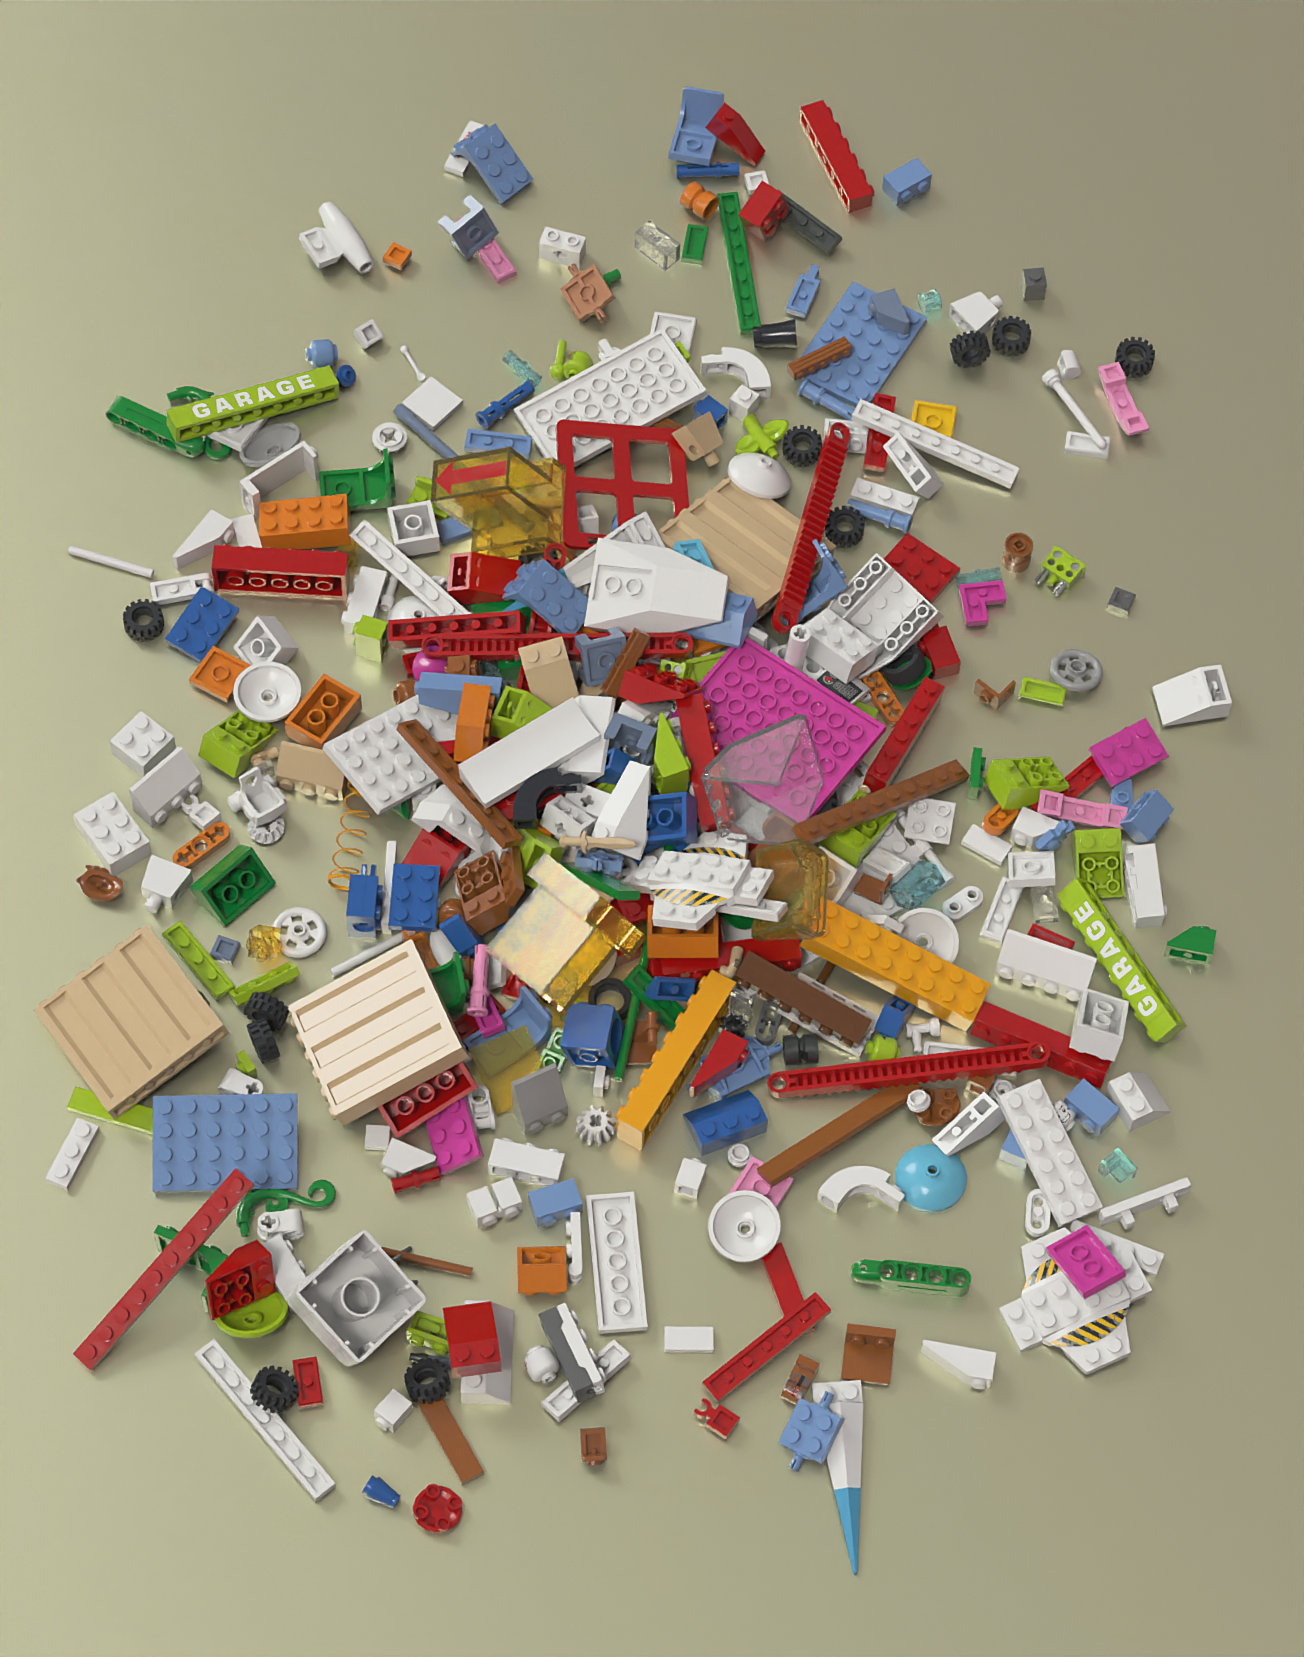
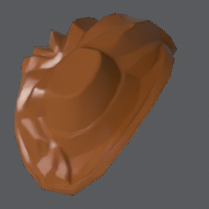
(99, 884)

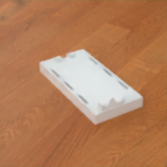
(874, 1017)

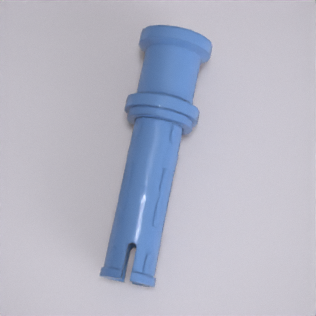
(820, 396)
(889, 518)

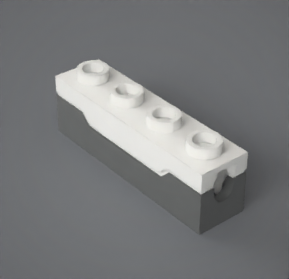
(571, 1352)

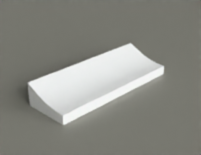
(526, 751)

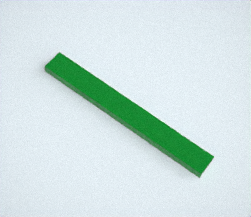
(738, 263)

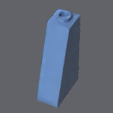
(445, 690)

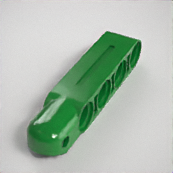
(150, 426)
(923, 1272)

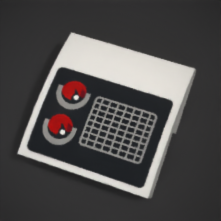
(851, 692)

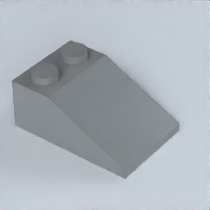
(539, 1099)

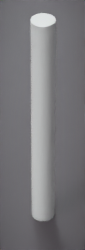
(100, 558)
(369, 953)

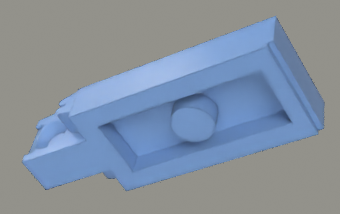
(804, 292)

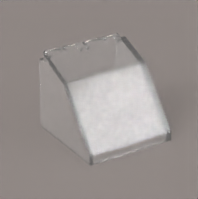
(765, 783)

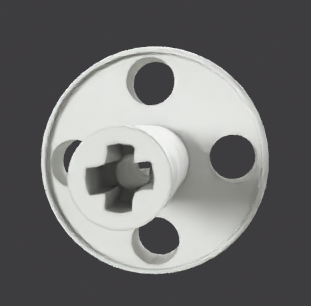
(795, 652)

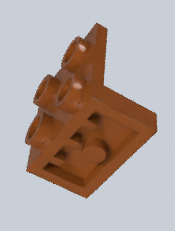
(868, 1354)

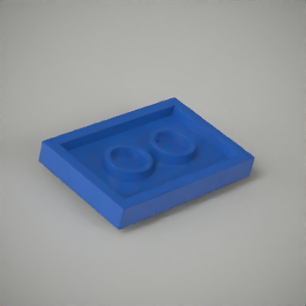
(201, 624)
(414, 897)

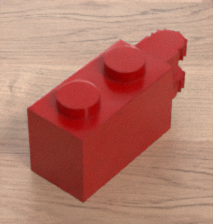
(941, 652)

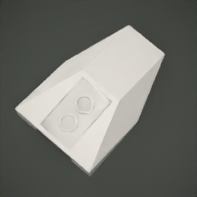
(652, 590)
(885, 610)

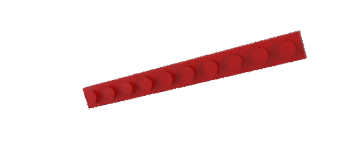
(163, 1269)

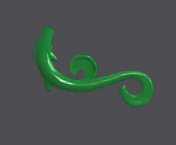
(190, 393)
(282, 1196)

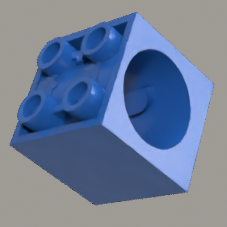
(592, 1035)

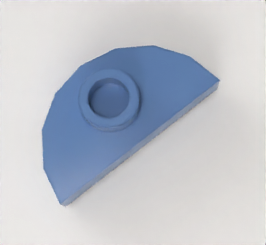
(1123, 795)

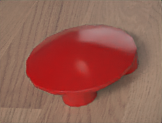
(437, 1509)

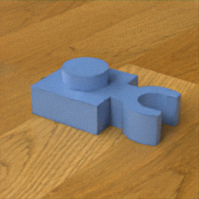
(1054, 837)

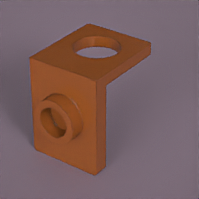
(990, 696)
(873, 889)

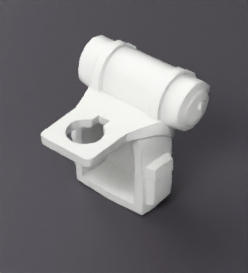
(259, 800)

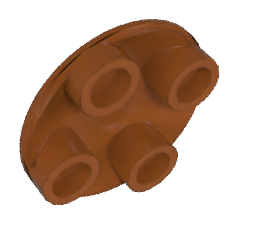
(943, 1107)

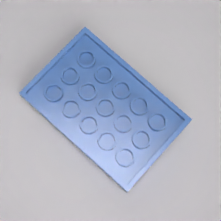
(873, 351)
(208, 1136)

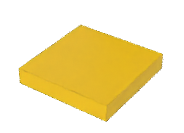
(935, 416)

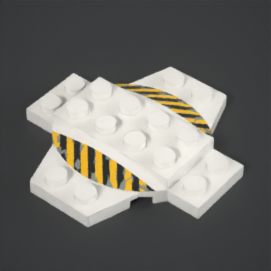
(698, 880)
(1055, 1313)

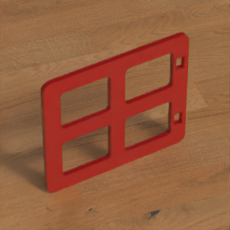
(622, 485)

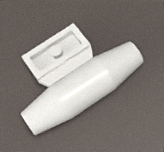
(335, 240)

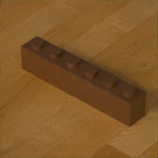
(802, 999)

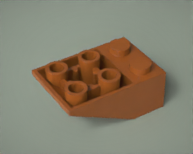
(482, 893)

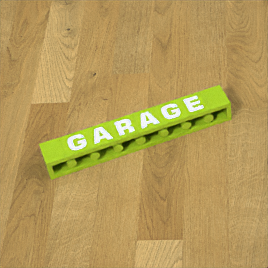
(252, 403)
(1121, 961)

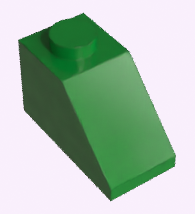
(1192, 945)

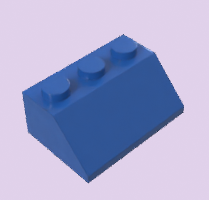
(726, 1122)

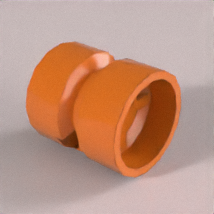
(699, 200)

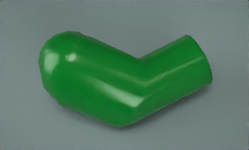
(612, 277)

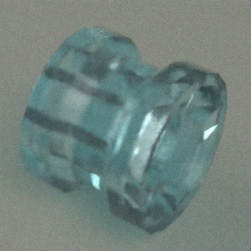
(929, 301)

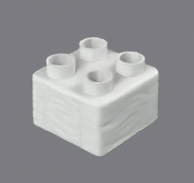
(355, 1299)

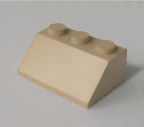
(309, 772)

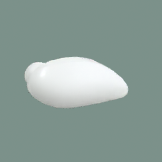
(441, 947)

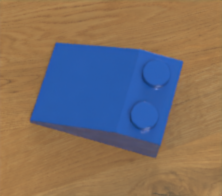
(672, 819)

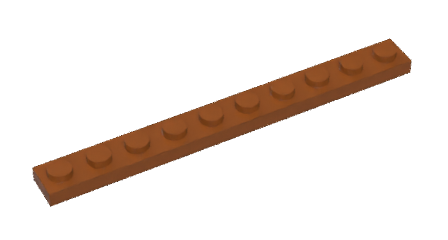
(880, 802)

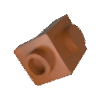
(593, 1445)

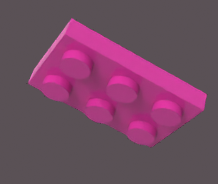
(1128, 752)
(454, 1137)
(1085, 1262)

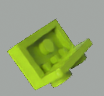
(428, 1331)

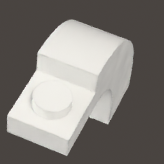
(741, 364)
(859, 1181)

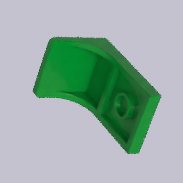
(364, 487)
(451, 983)
(204, 1259)

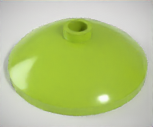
(256, 1318)

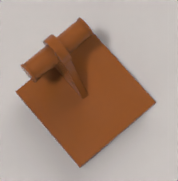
(644, 1040)

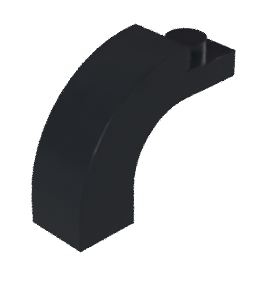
(537, 789)

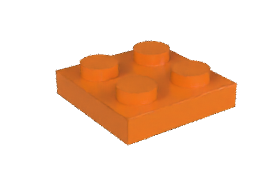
(218, 673)

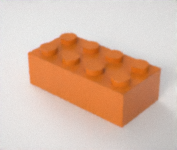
(305, 522)

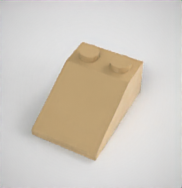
(549, 671)

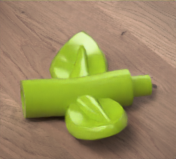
(761, 437)

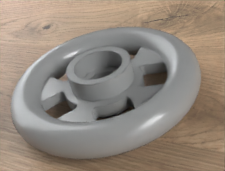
(1076, 670)

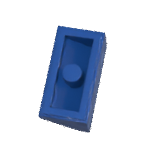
(671, 988)

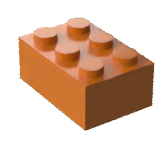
(323, 713)
(473, 721)
(682, 943)

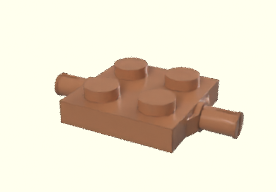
(587, 293)

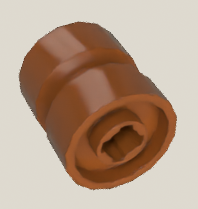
(1017, 552)

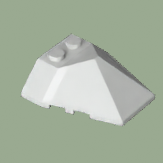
(448, 812)

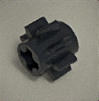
(736, 1022)

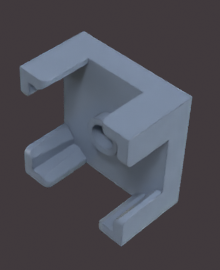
(471, 230)
(599, 655)
(633, 736)

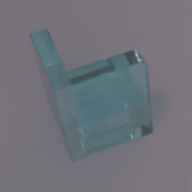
(1118, 1166)

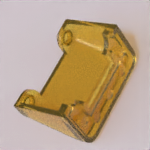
(801, 883)

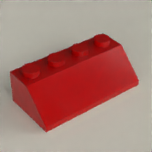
(428, 1099)

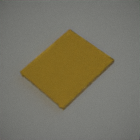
(505, 1061)

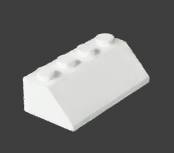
(591, 761)
(1045, 965)
(493, 1387)

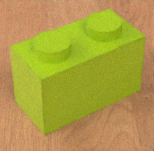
(371, 638)

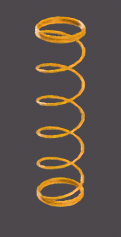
(346, 849)

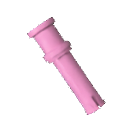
(479, 991)

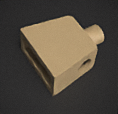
(700, 439)

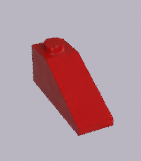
(736, 134)
(721, 1061)

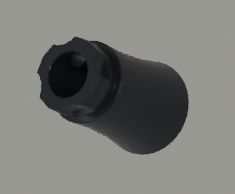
(776, 335)

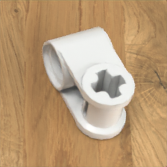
(238, 1083)
(482, 1111)
(286, 1223)

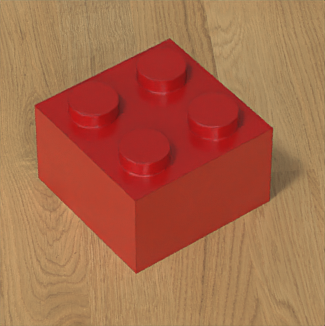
(764, 211)

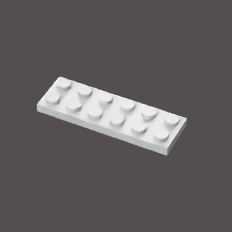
(1049, 1152)
(616, 1263)

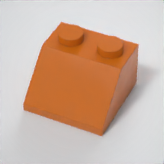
(541, 1270)

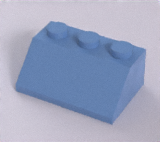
(737, 621)

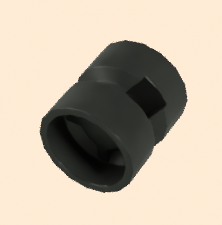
(800, 1049)

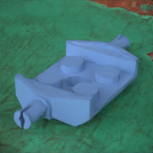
(753, 1069)

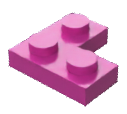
(975, 598)

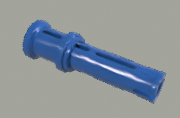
(495, 407)

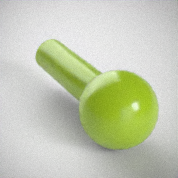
(556, 369)

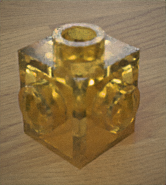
(263, 943)

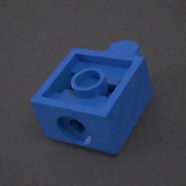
(364, 904)

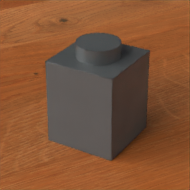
(1033, 284)

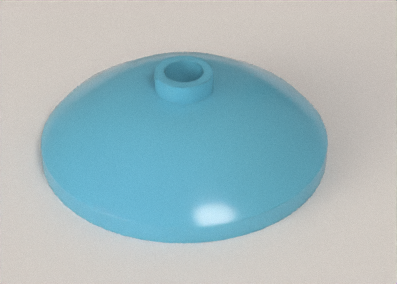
(927, 1190)

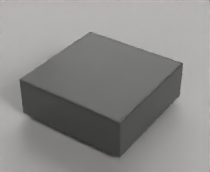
(1121, 601)

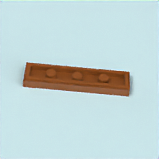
(451, 1440)

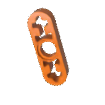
(883, 707)
(219, 841)

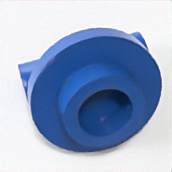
(346, 375)

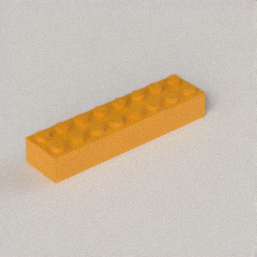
(899, 967)
(674, 1061)

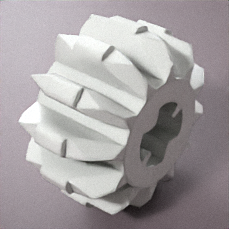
(595, 1117)

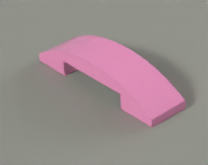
(1120, 400)
(1080, 811)

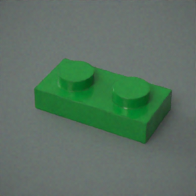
(975, 781)

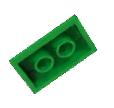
(232, 884)

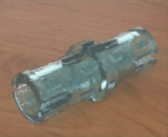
(521, 368)
(979, 576)

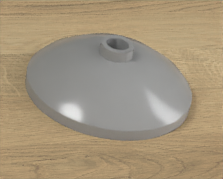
(270, 444)

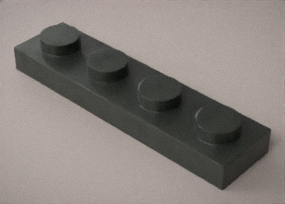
(811, 227)

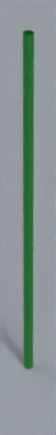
(632, 1013)

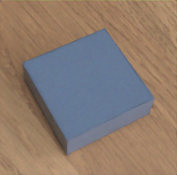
(225, 949)

